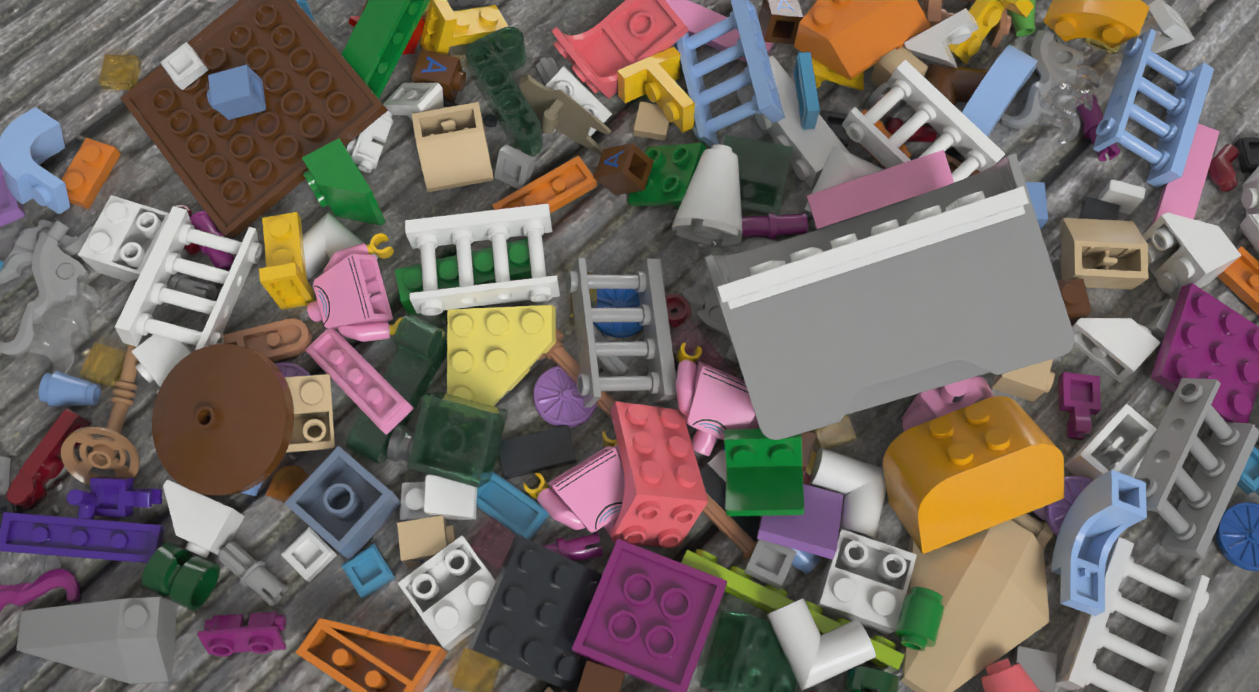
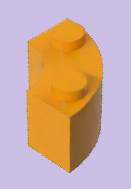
(1100, 20)

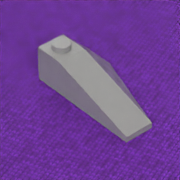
(111, 638)

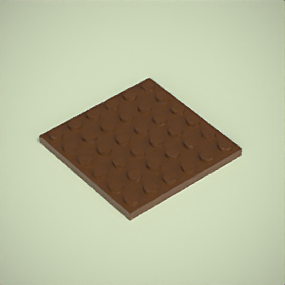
(256, 159)

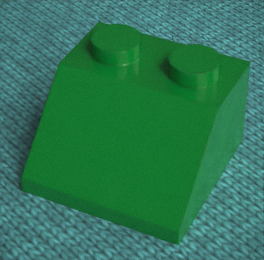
(341, 185)

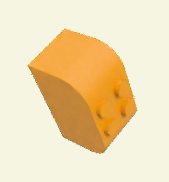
(970, 472)

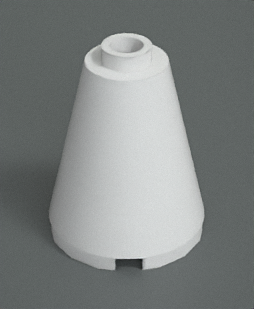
(712, 200)

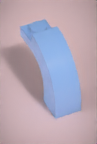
(999, 88)
(23, 149)
(1088, 533)

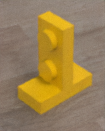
(987, 15)
(452, 28)
(657, 79)
(285, 262)

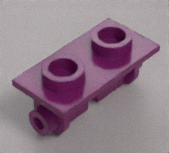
(227, 635)

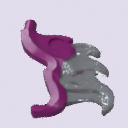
(32, 575)

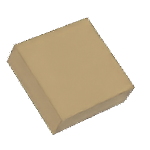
(651, 122)

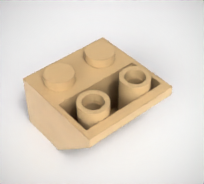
(452, 146)
(1103, 253)
(312, 413)

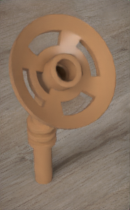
(107, 447)

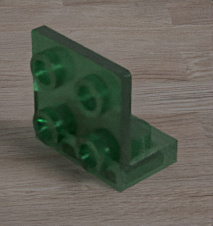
(746, 657)

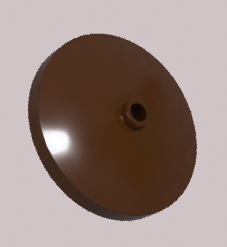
(222, 419)

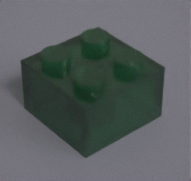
(457, 439)

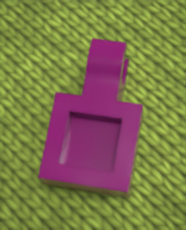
(1081, 398)

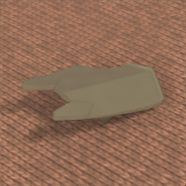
(561, 113)

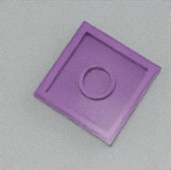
(814, 530)

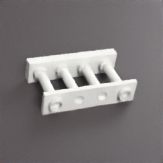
(931, 108)
(479, 226)
(166, 260)
(1092, 634)

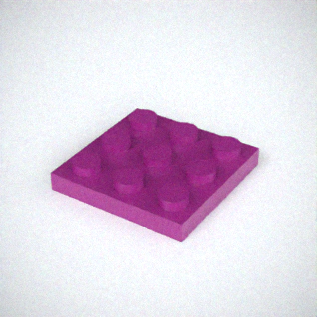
(1211, 343)
(650, 617)

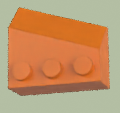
(857, 33)

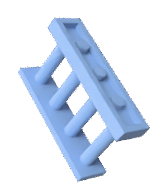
(757, 73)
(1182, 108)

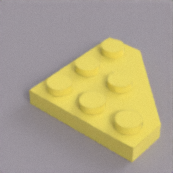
(495, 348)

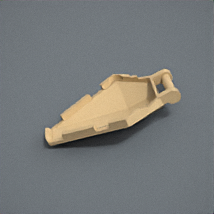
(991, 601)

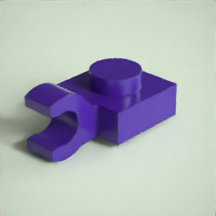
(117, 496)

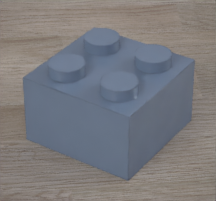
(343, 503)

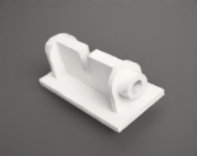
(577, 91)
(364, 150)

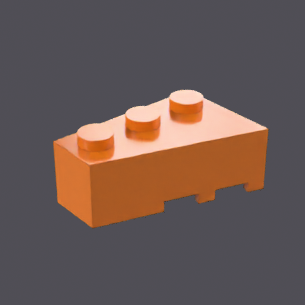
(370, 659)

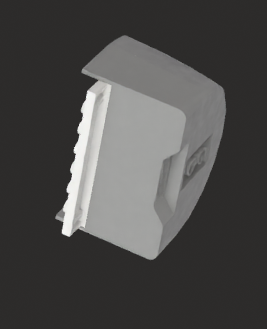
(893, 303)

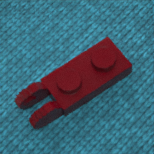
(44, 462)

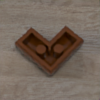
(954, 83)

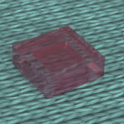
(493, 543)

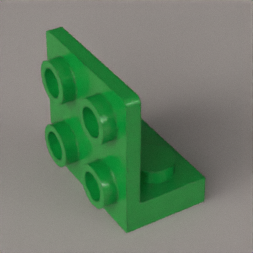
(669, 174)
(763, 474)

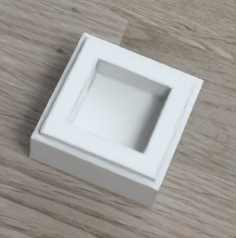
(184, 66)
(1123, 194)
(309, 554)

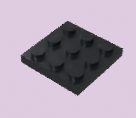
(537, 614)

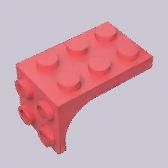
(621, 39)
(660, 476)

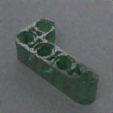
(496, 71)
(410, 373)

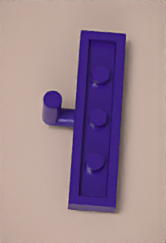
(81, 535)

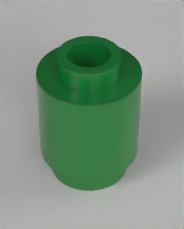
(920, 618)

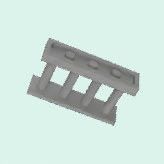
(650, 314)
(1215, 476)

